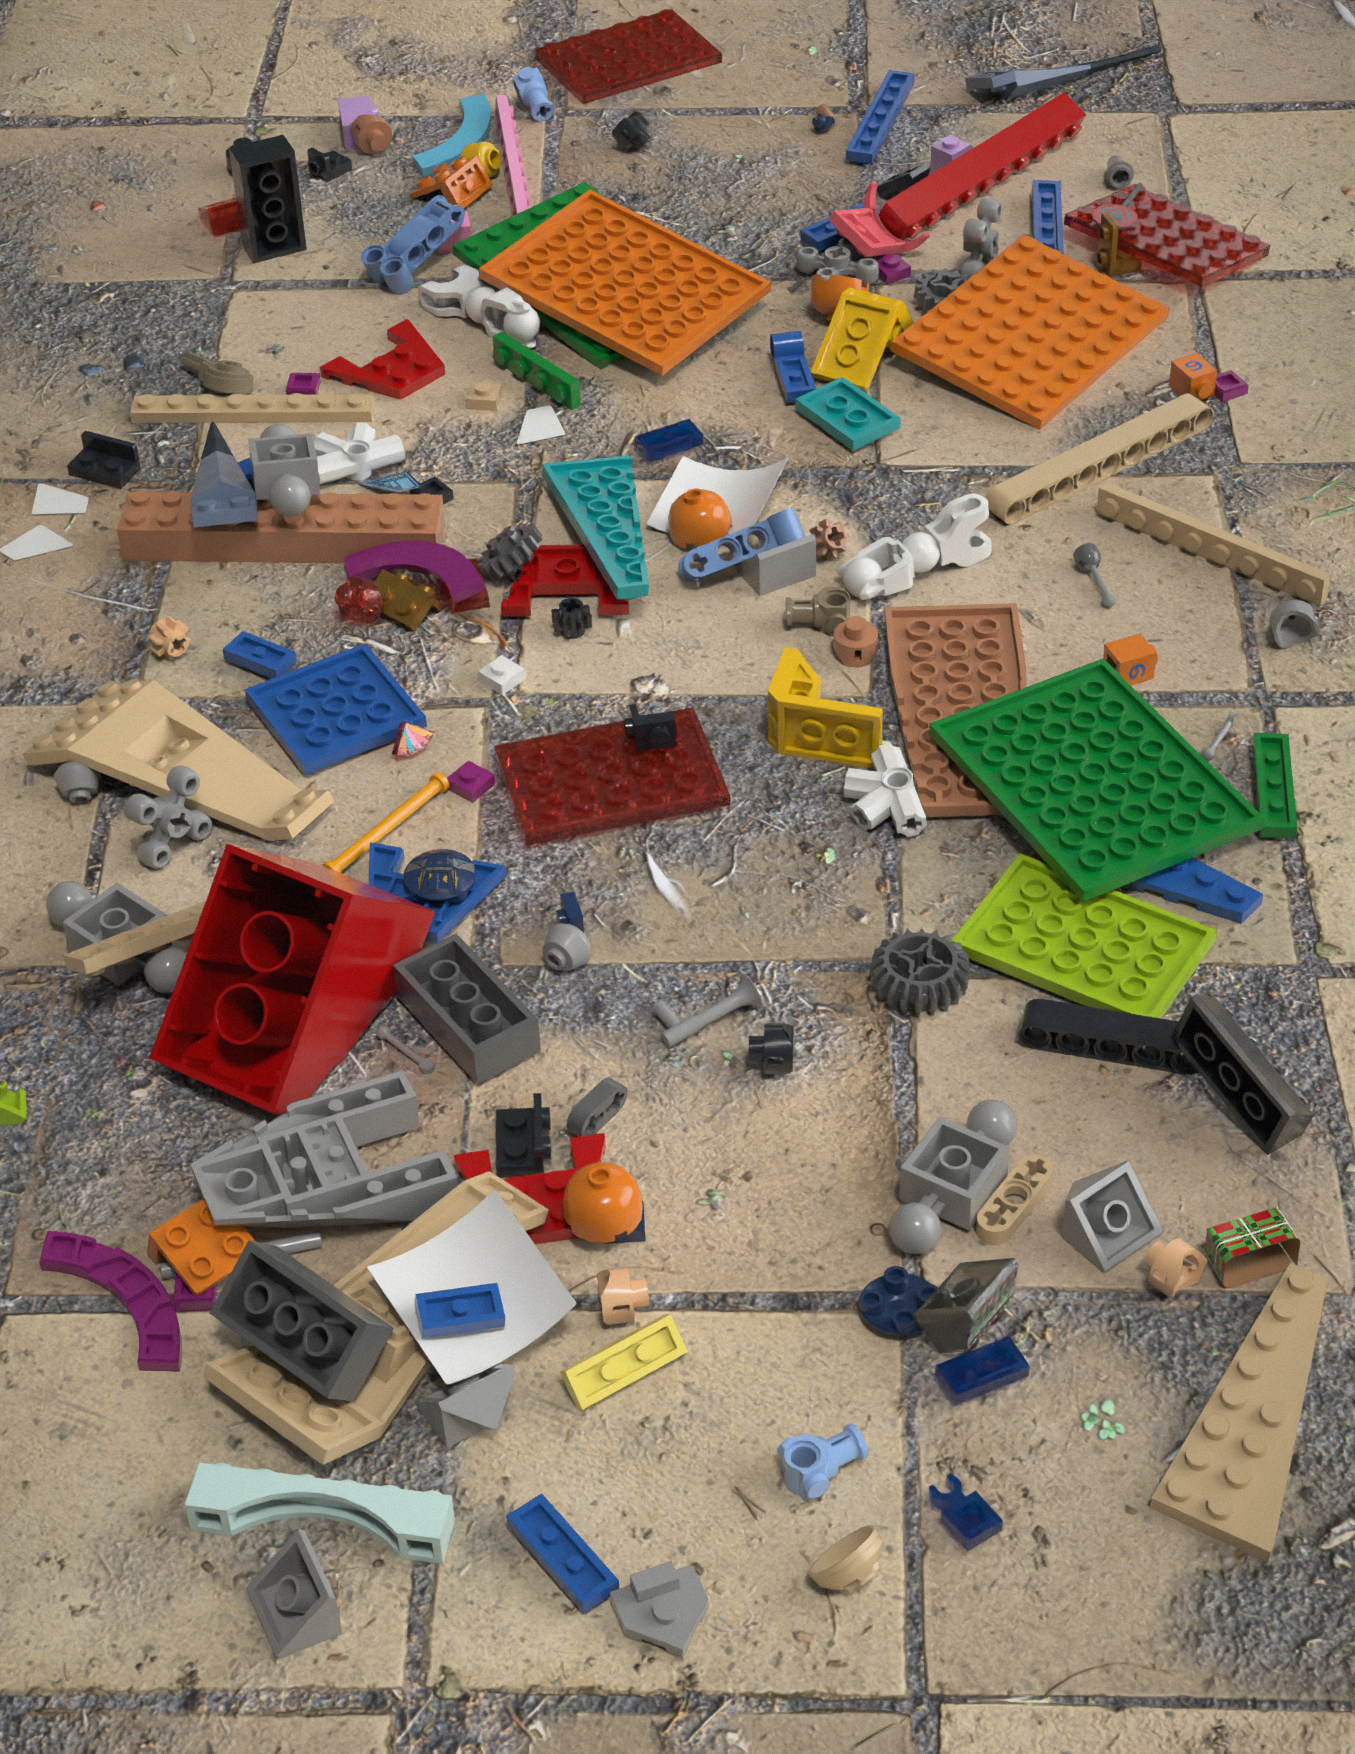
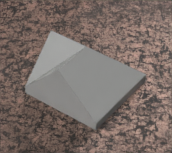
(1108, 1216)
(468, 1404)

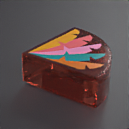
(411, 739)

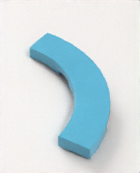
(474, 129)

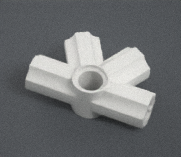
(357, 455)
(885, 793)

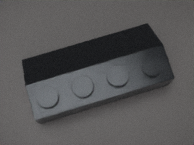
(1241, 1074)

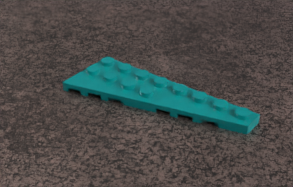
(605, 514)

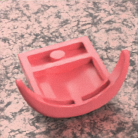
(867, 231)

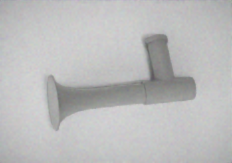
(679, 1030)

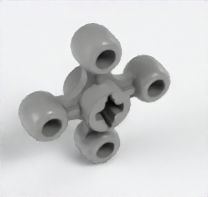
(980, 238)
(838, 261)
(168, 817)

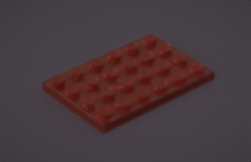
(627, 56)
(1175, 237)
(599, 782)

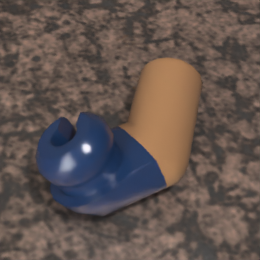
(826, 119)

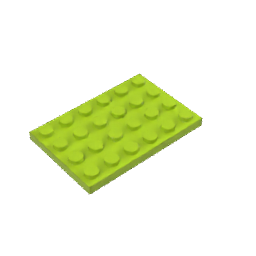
(1094, 951)

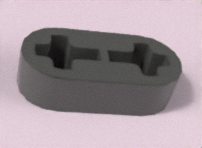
(597, 1108)

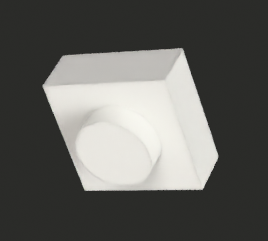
(502, 675)

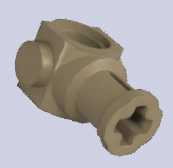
(825, 609)

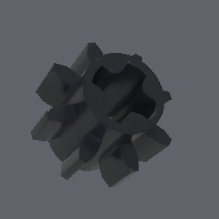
(571, 618)

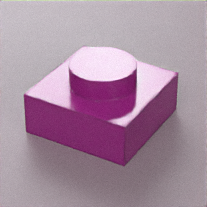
(893, 268)
(471, 781)

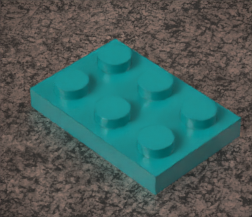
(847, 413)

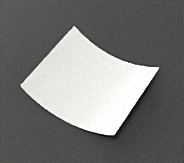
(742, 490)
(475, 1251)

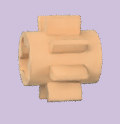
(169, 638)

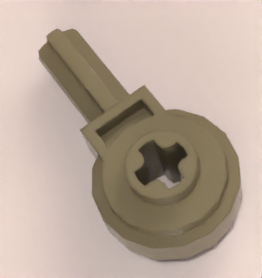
(222, 376)

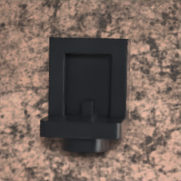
(650, 730)

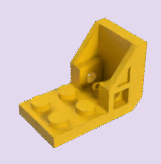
(858, 335)
(817, 727)

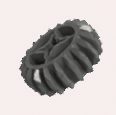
(920, 971)

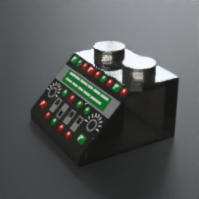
(967, 1304)

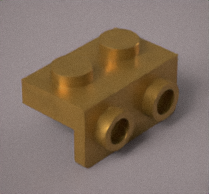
(403, 600)

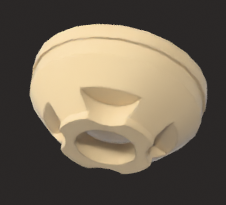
(849, 1561)

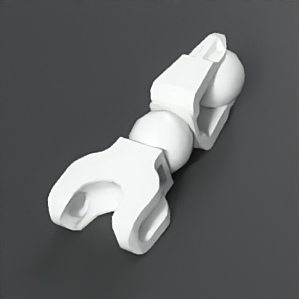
(468, 297)
(945, 541)

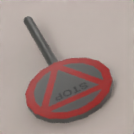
(1121, 214)

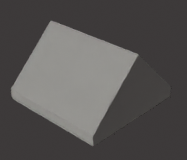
(780, 566)
(295, 1599)

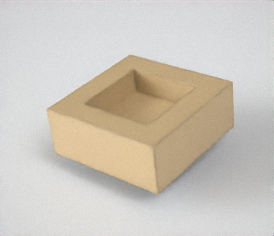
(484, 396)

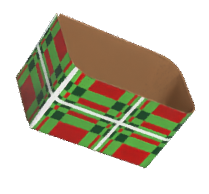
(1251, 1248)

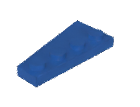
(1205, 887)

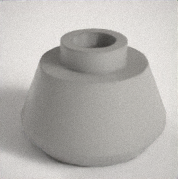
(77, 781)
(566, 947)

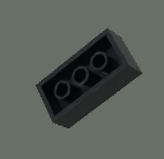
(268, 198)

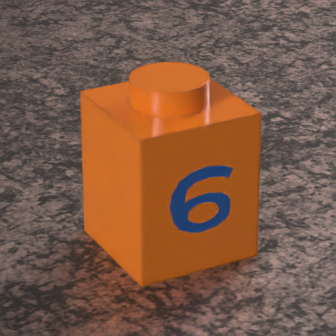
(1193, 376)
(1132, 658)

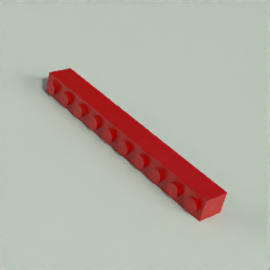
(982, 167)

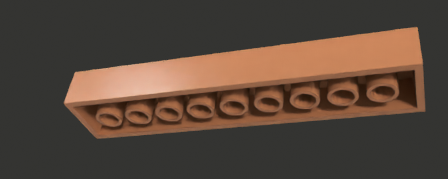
(331, 528)

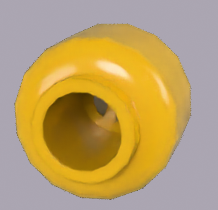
(486, 153)

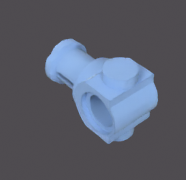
(533, 93)
(820, 1458)

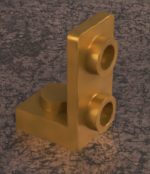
(1108, 256)

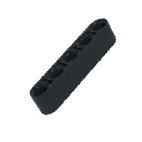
(1103, 1035)

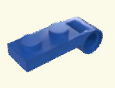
(791, 364)

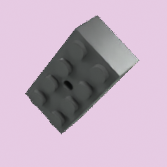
(467, 1008)
(301, 1321)

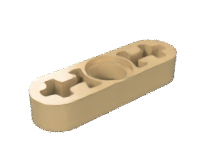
(1014, 1214)

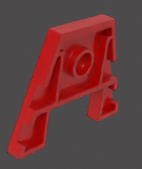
(395, 373)
(561, 571)
(543, 1187)

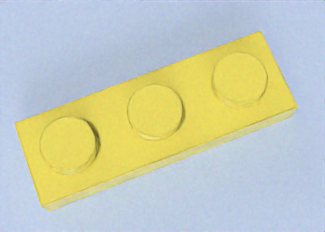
(623, 1361)

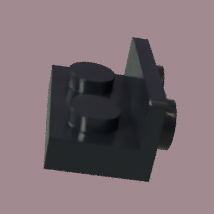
(105, 460)
(521, 1140)

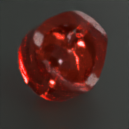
(359, 595)

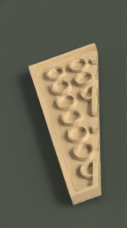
(1241, 1448)

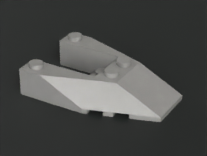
(308, 1166)

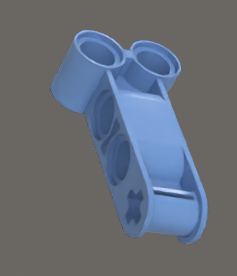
(412, 245)
(772, 532)

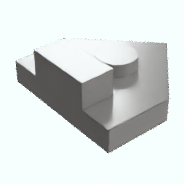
(662, 1606)

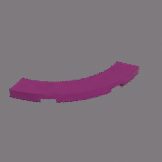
(419, 557)
(131, 1284)

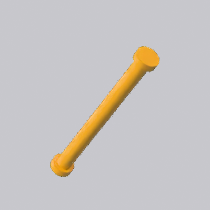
(436, 784)

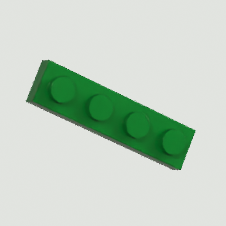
(536, 370)
(1274, 784)

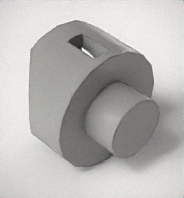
(1293, 623)

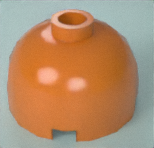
(827, 293)
(698, 518)
(602, 1202)

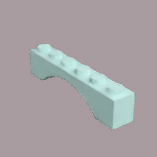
(236, 1498)

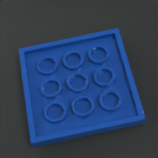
(334, 708)

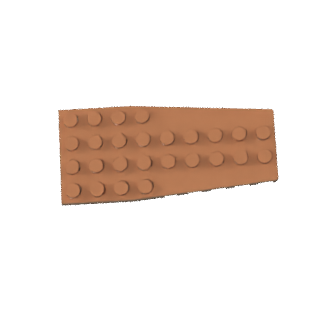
(941, 666)

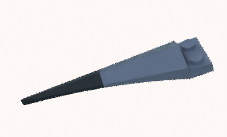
(1020, 82)
(220, 488)

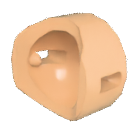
(1170, 1270)
(620, 1295)

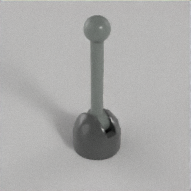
(1087, 559)

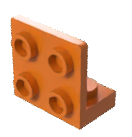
(459, 182)
(197, 1247)

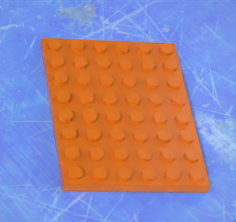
(625, 281)
(1030, 331)

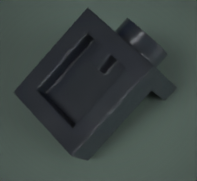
(327, 165)

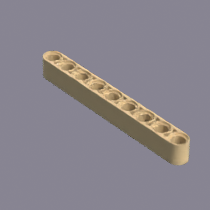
(1098, 458)

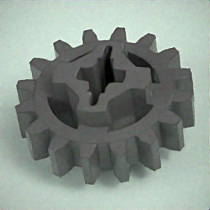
(936, 287)
(510, 550)

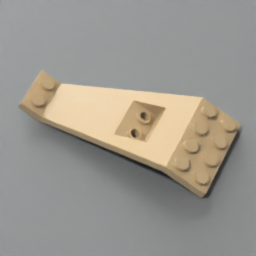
(144, 731)
(334, 1426)

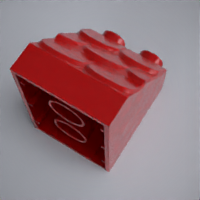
(283, 976)

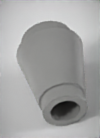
(1118, 172)

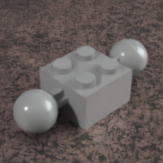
(284, 469)
(107, 915)
(952, 1175)

